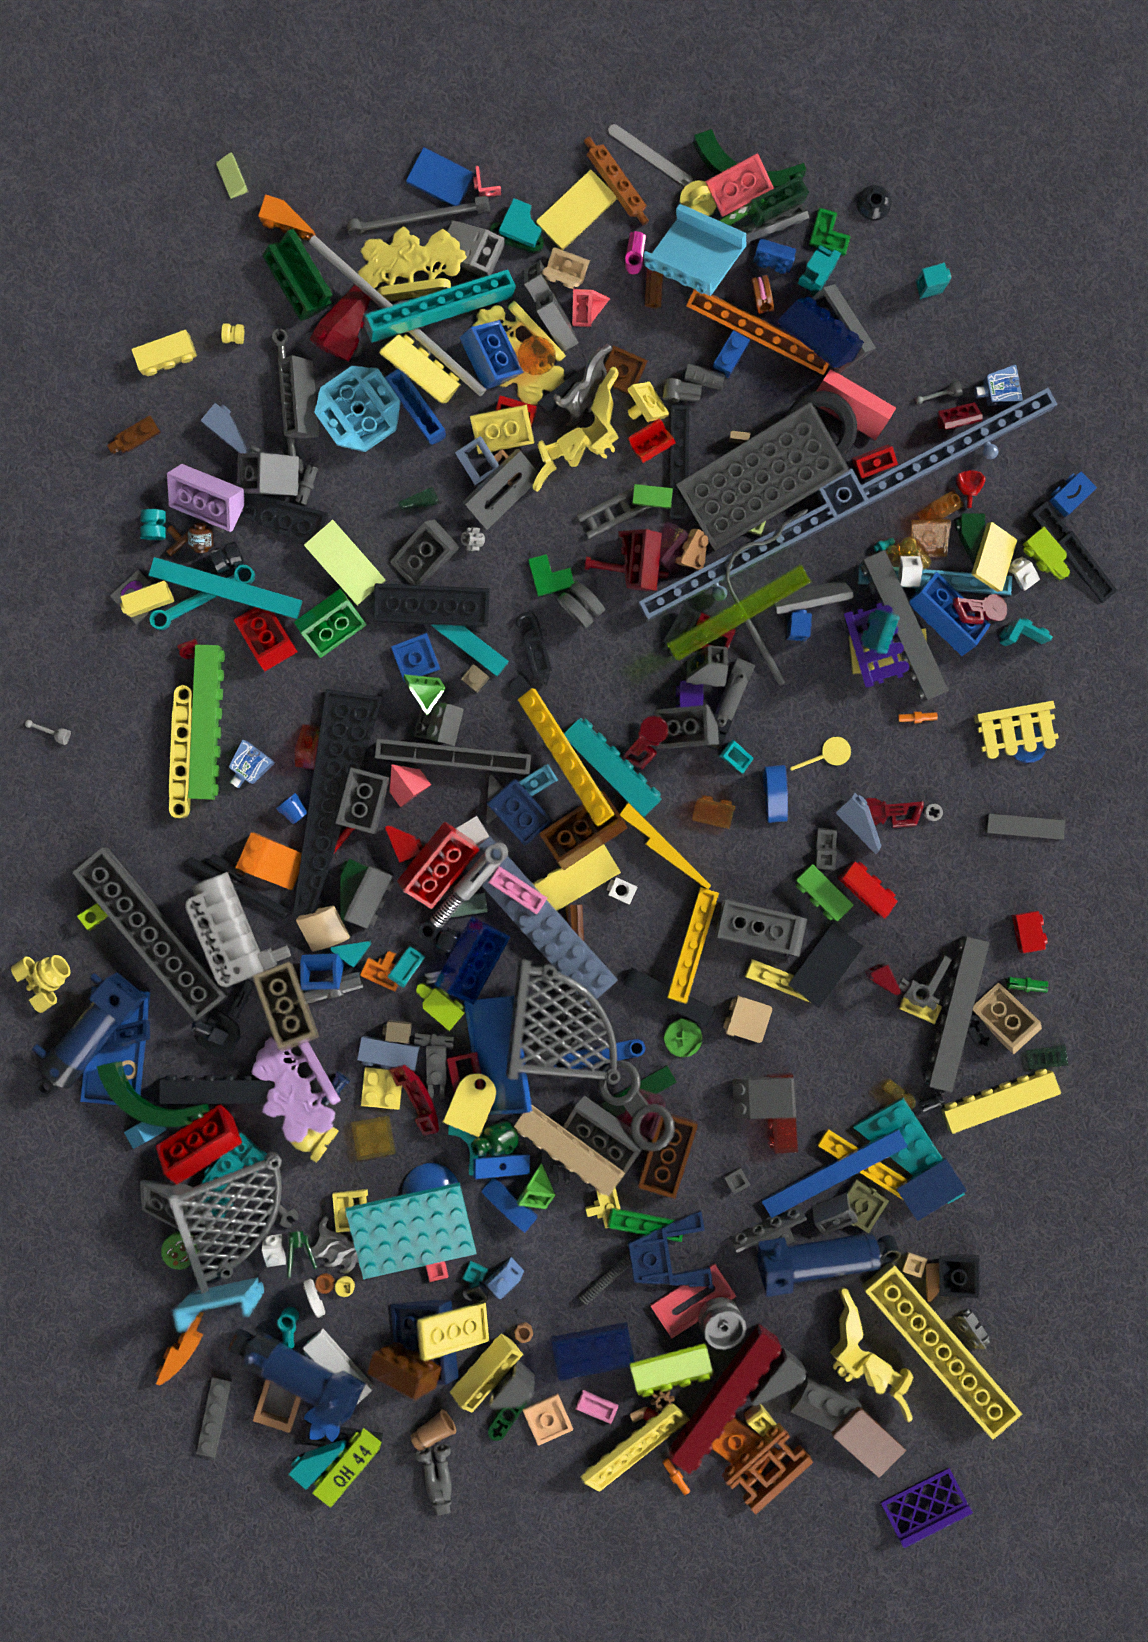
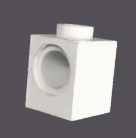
(910, 571)
(627, 897)

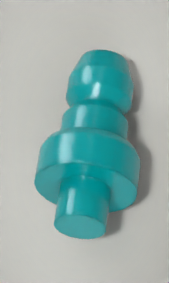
(882, 545)

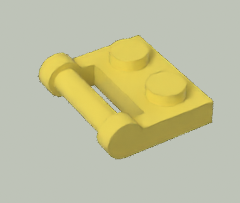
(341, 1201)

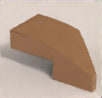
(932, 1280)

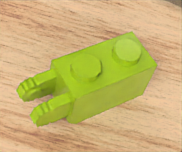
(1047, 553)
(440, 1005)

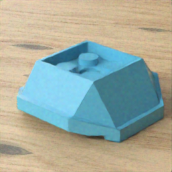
(352, 389)

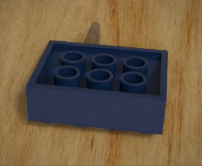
(406, 1332)

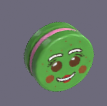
(174, 1251)

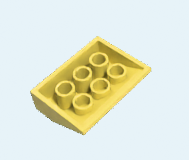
(421, 368)

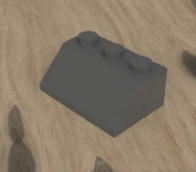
(688, 727)
(363, 800)
(369, 897)
(513, 1387)
(823, 1404)

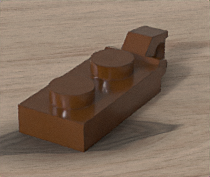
(134, 435)

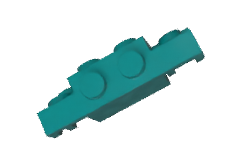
(243, 1155)

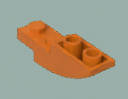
(179, 1354)

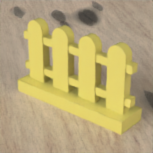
(1026, 726)

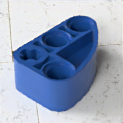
(776, 793)

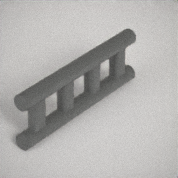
(605, 507)

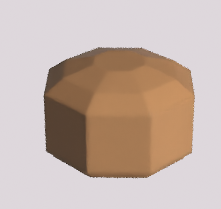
(523, 1332)

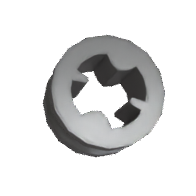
(931, 818)
(432, 977)

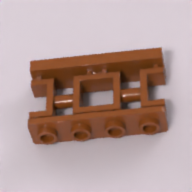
(777, 1478)

